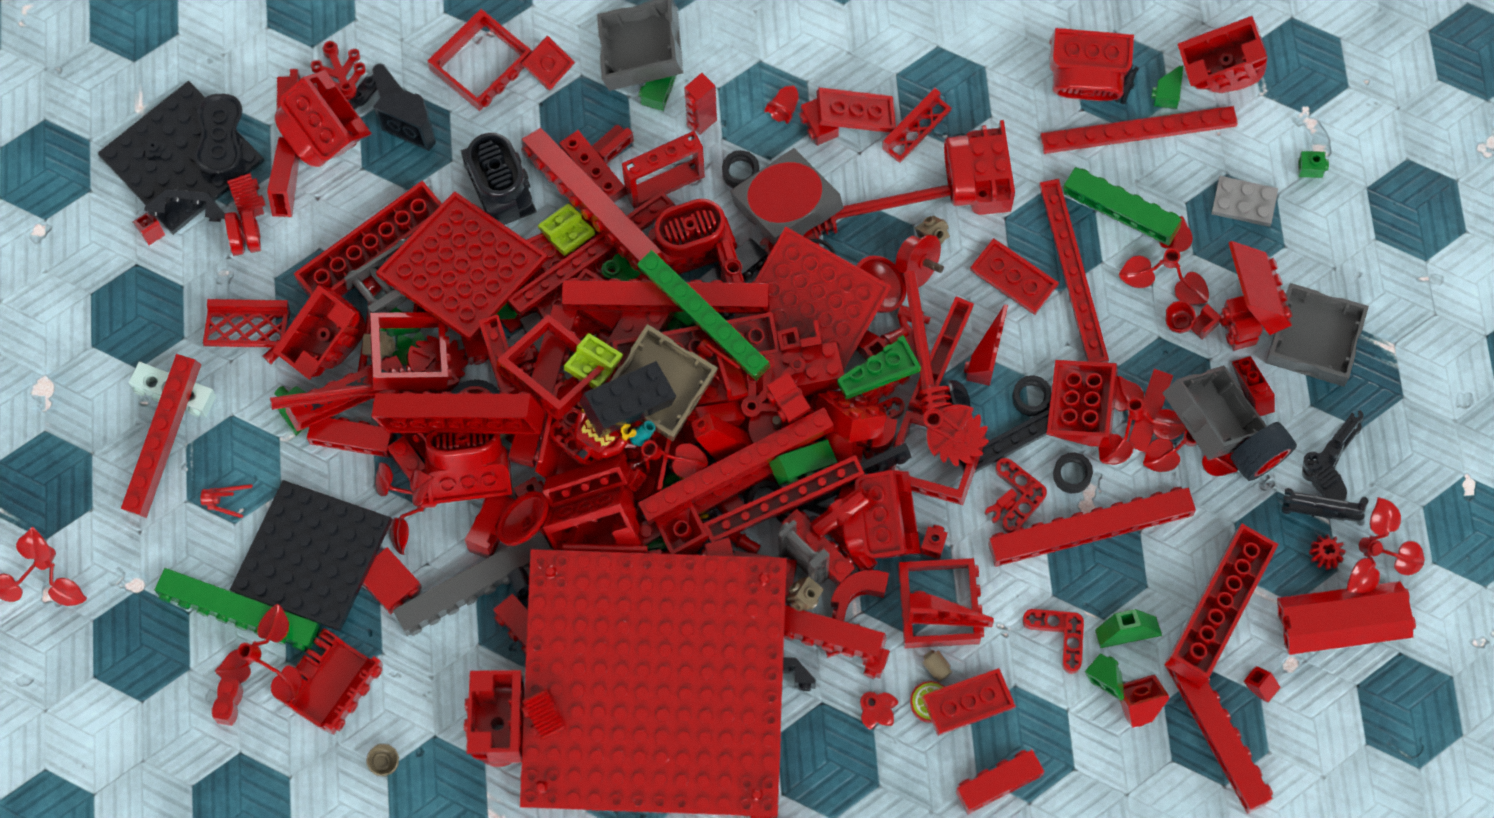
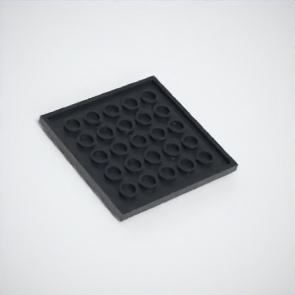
(179, 129)
(311, 555)

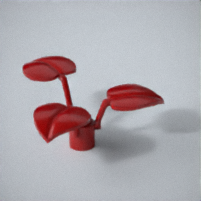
(1191, 288)
(1130, 396)
(1162, 457)
(688, 461)
(419, 485)
(33, 546)
(1409, 560)
(272, 628)

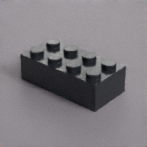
(627, 399)

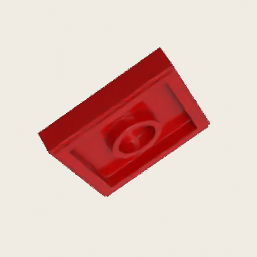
(548, 63)

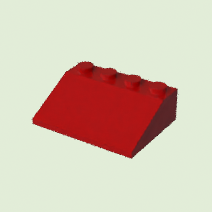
(1261, 287)
(1083, 402)

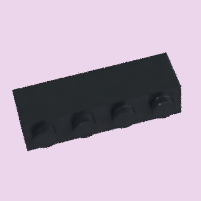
(751, 257)

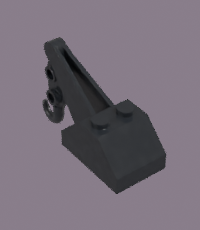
(397, 110)

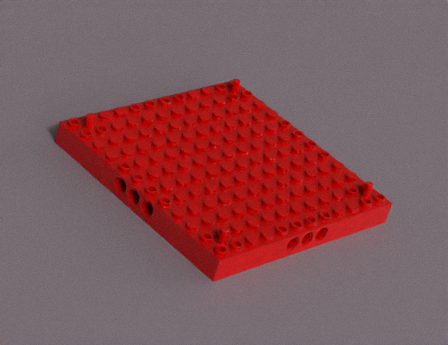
(660, 682)

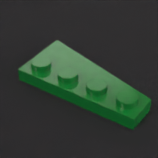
(886, 367)

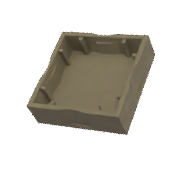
(684, 370)

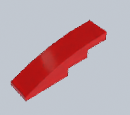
(1153, 402)

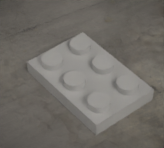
(1244, 201)

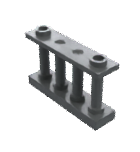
(391, 299)
(811, 562)

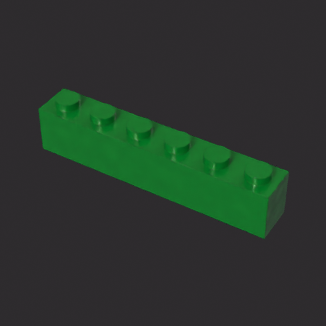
(1122, 206)

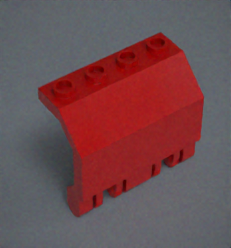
(334, 683)

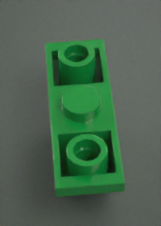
(1127, 628)

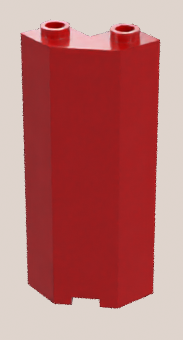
(1345, 618)

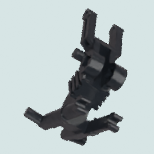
(1328, 480)

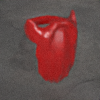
(783, 104)

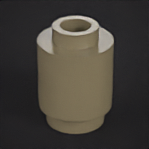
(937, 665)

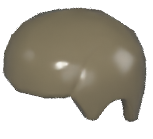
(382, 760)

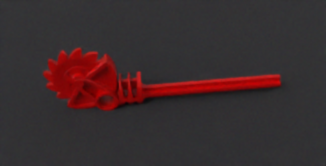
(870, 206)
(420, 359)
(956, 432)

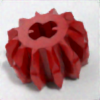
(1320, 547)

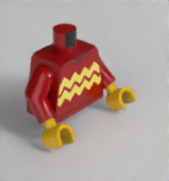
(598, 448)

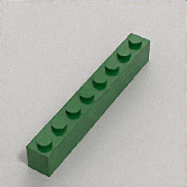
(704, 315)
(230, 607)

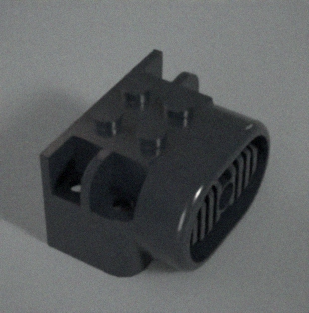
(506, 187)

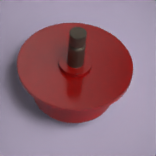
(920, 256)
(765, 424)

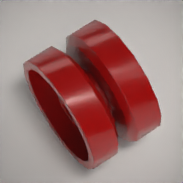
(242, 232)

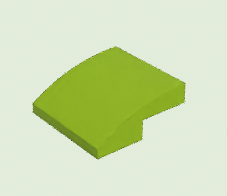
(566, 229)
(589, 355)

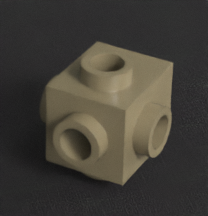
(934, 226)
(387, 345)
(804, 594)

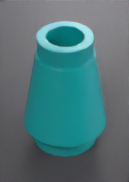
(643, 433)

